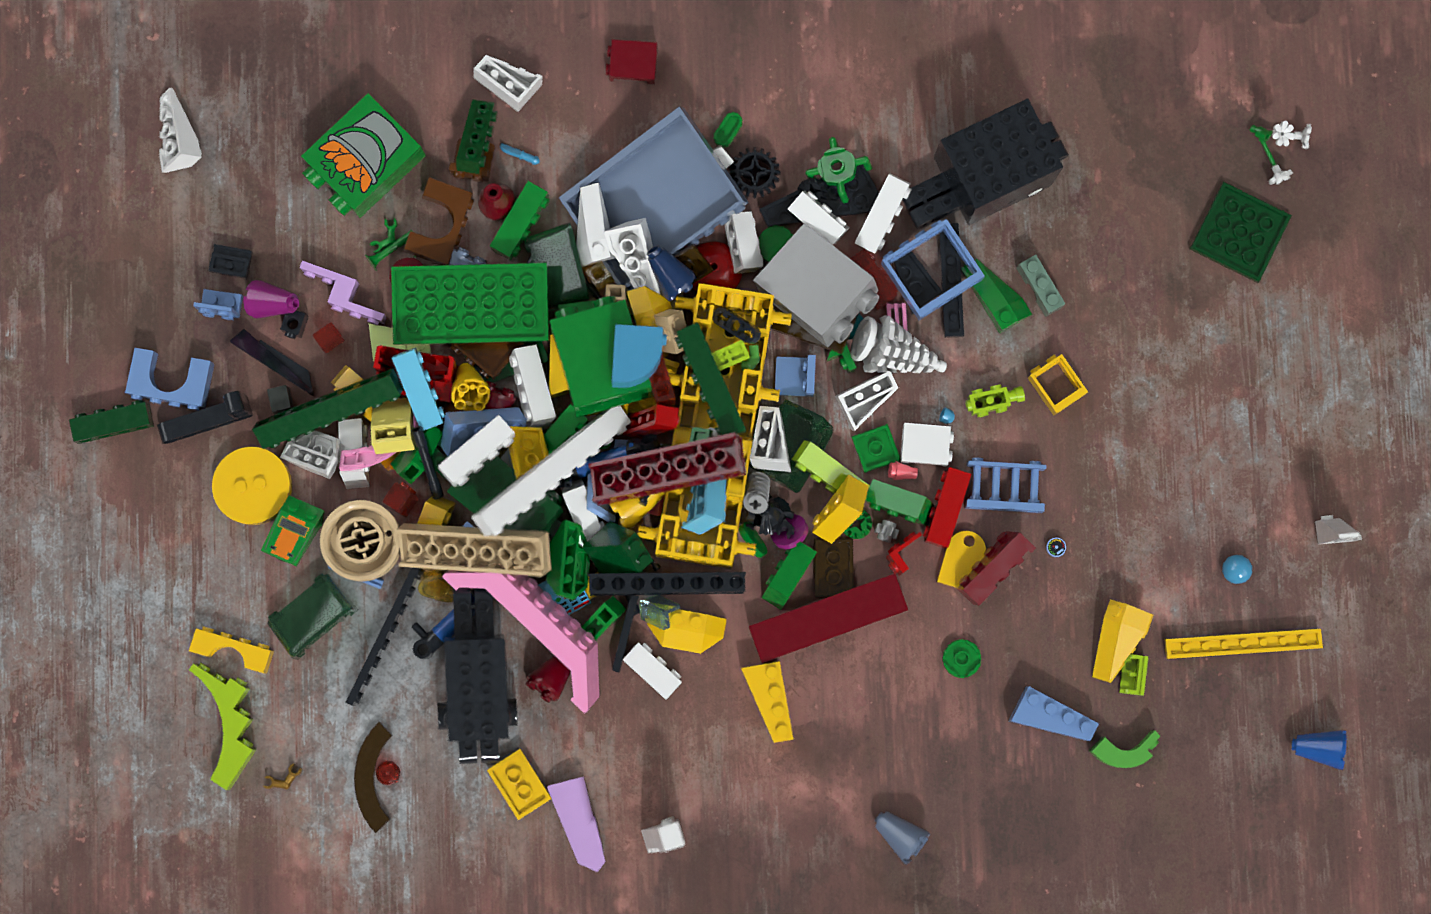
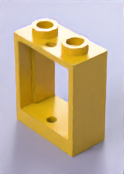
(1071, 375)

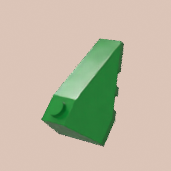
(998, 299)

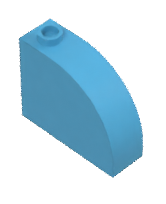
(636, 354)

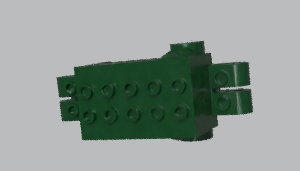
(492, 481)

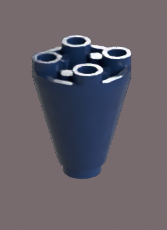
(669, 273)

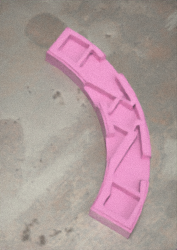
(363, 456)

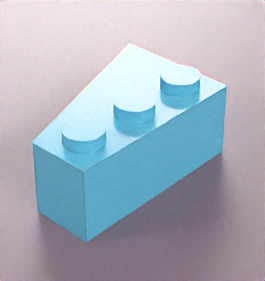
(706, 507)

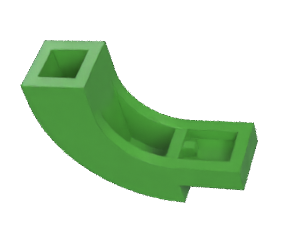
(1114, 757)

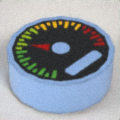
(1055, 547)

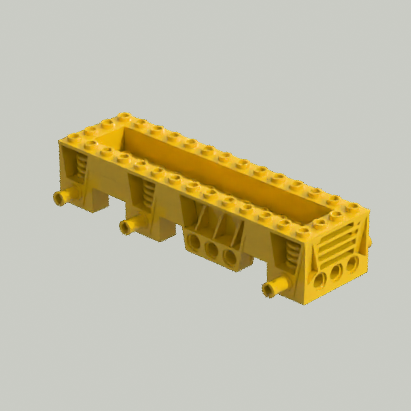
(720, 543)

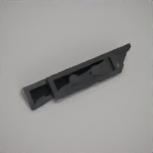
(274, 360)

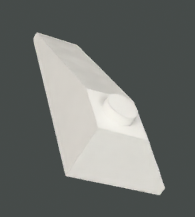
(179, 140)

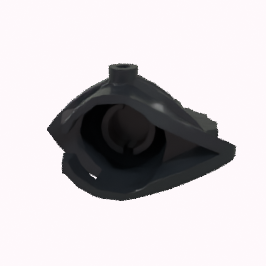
(773, 518)

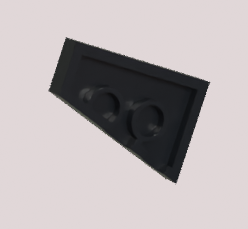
(916, 280)

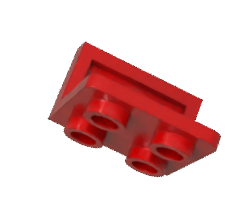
(897, 564)

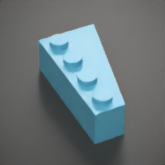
(417, 388)

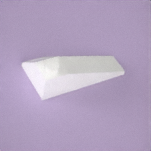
(591, 226)
(630, 245)
(1335, 531)

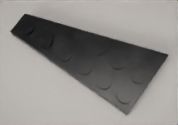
(860, 191)

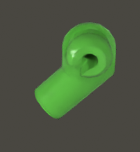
(754, 358)

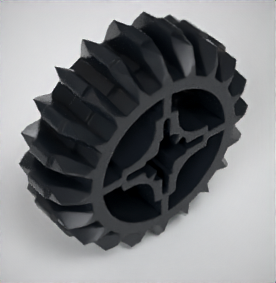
(755, 156)

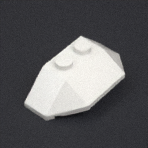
(314, 453)

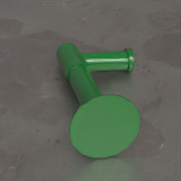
(375, 259)

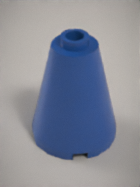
(1322, 747)

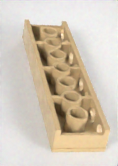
(456, 546)

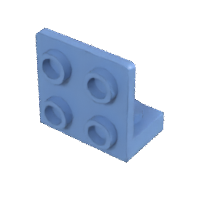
(220, 303)
(795, 376)

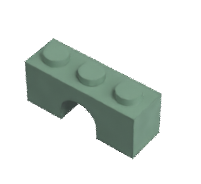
(1045, 291)

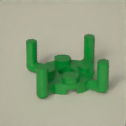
(844, 174)

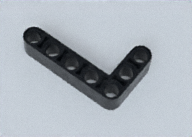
(234, 409)

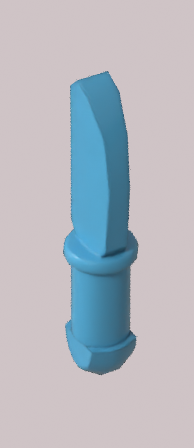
(520, 154)

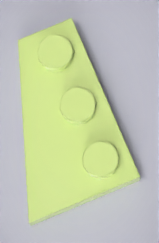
(384, 336)

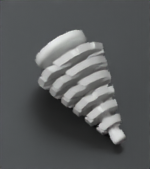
(892, 348)

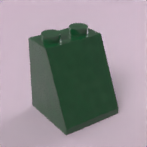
(617, 550)

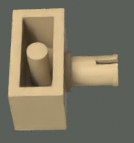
(671, 321)

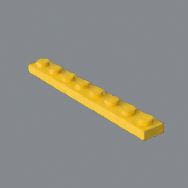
(1243, 643)

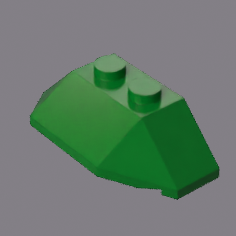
(568, 561)

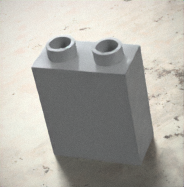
(818, 286)

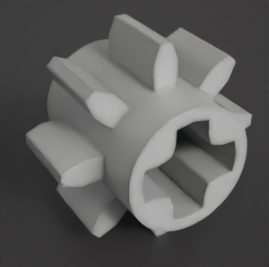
(886, 531)

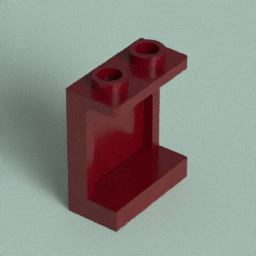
(632, 60)

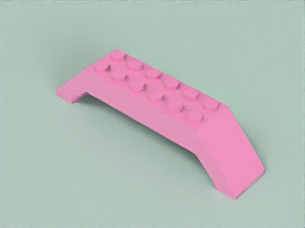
(546, 622)

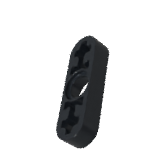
(744, 325)

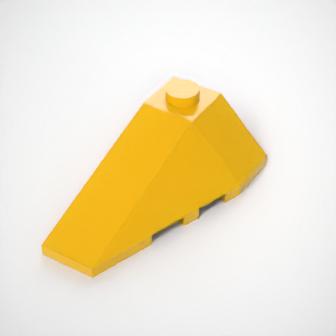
(1120, 633)

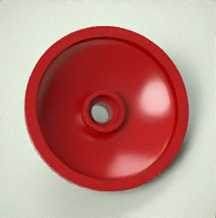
(724, 275)

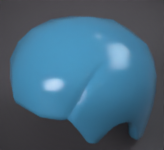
(1237, 569)

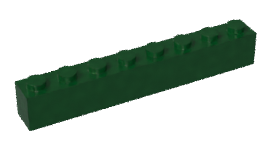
(328, 408)

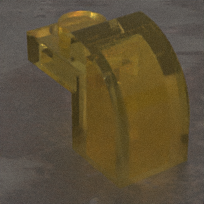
(598, 275)

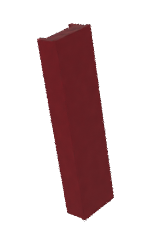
(667, 469)
(828, 618)

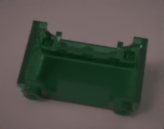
(564, 268)
(799, 425)
(311, 615)

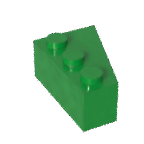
(899, 502)
(788, 574)

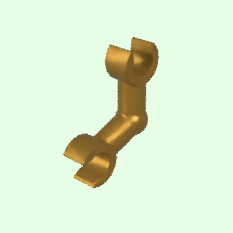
(288, 780)

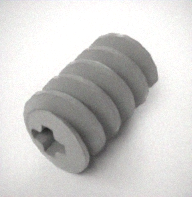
(756, 492)

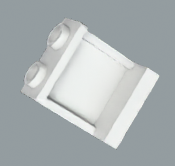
(926, 444)

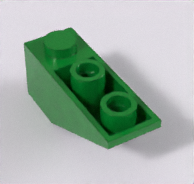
(409, 463)

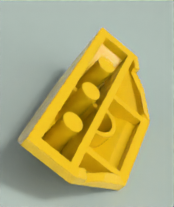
(646, 304)
(690, 631)

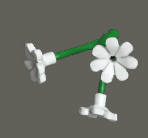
(1281, 134)

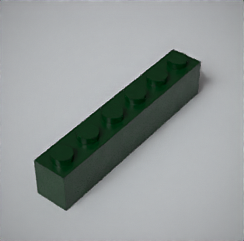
(710, 380)

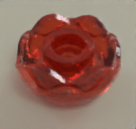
(393, 769)

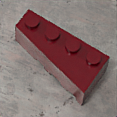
(994, 566)

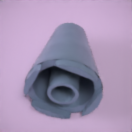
(901, 835)

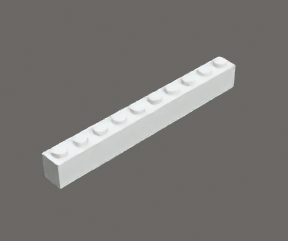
(550, 470)

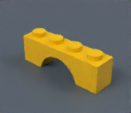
(208, 643)

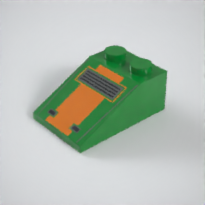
(293, 530)

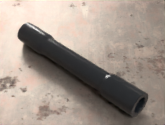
(421, 444)

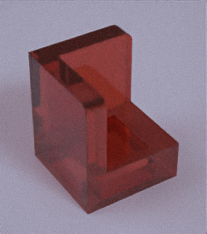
(328, 337)

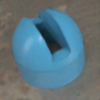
(946, 416)

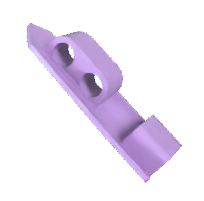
(578, 821)

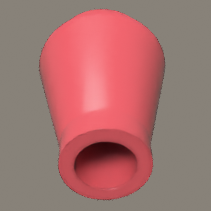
(900, 471)

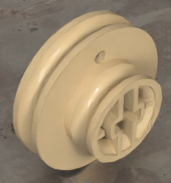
(346, 526)

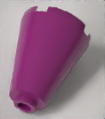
(268, 300)

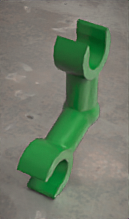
(388, 241)

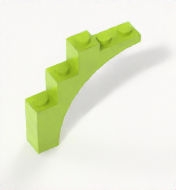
(228, 696)

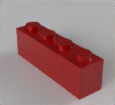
(652, 421)
(947, 508)

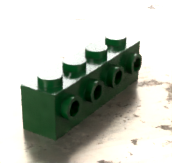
(476, 136)

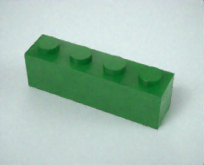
(519, 221)

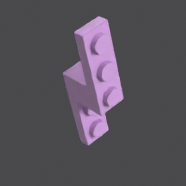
(342, 293)

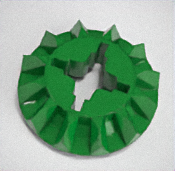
(866, 526)

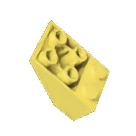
(392, 427)

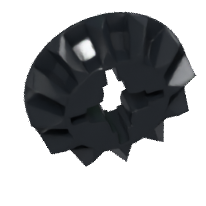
(817, 185)

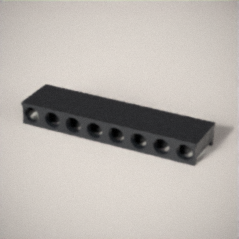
(667, 583)

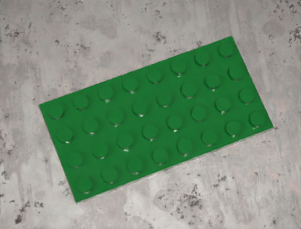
(470, 303)

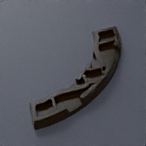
(365, 777)

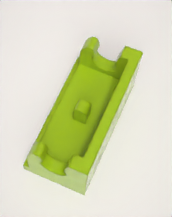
(731, 355)
(1134, 675)

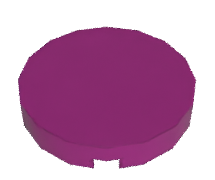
(800, 533)

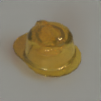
(435, 586)

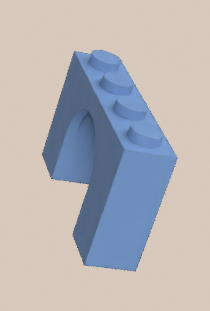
(192, 393)

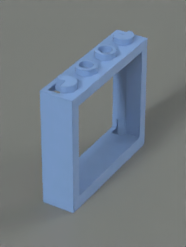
(922, 237)

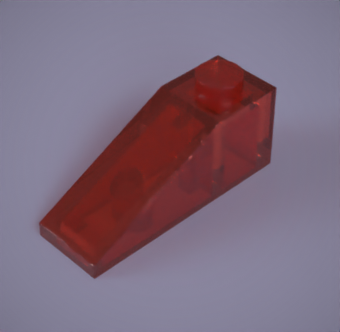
(661, 386)

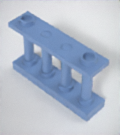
(994, 501)

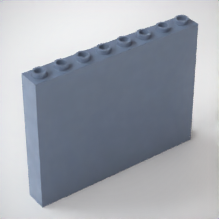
(670, 181)

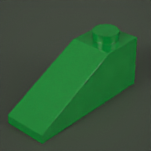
(604, 617)

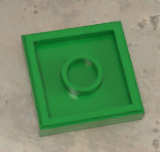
(875, 448)

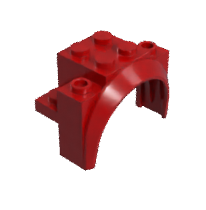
(440, 368)

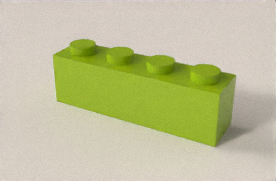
(821, 466)

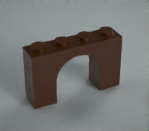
(457, 203)

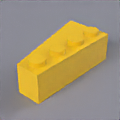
(769, 694)

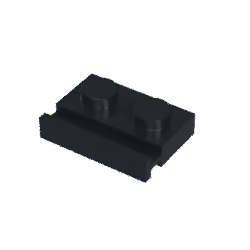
(230, 261)

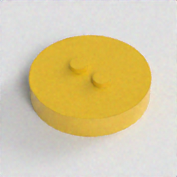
(251, 485)

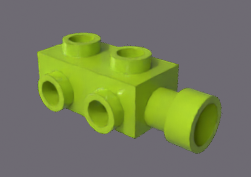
(988, 402)

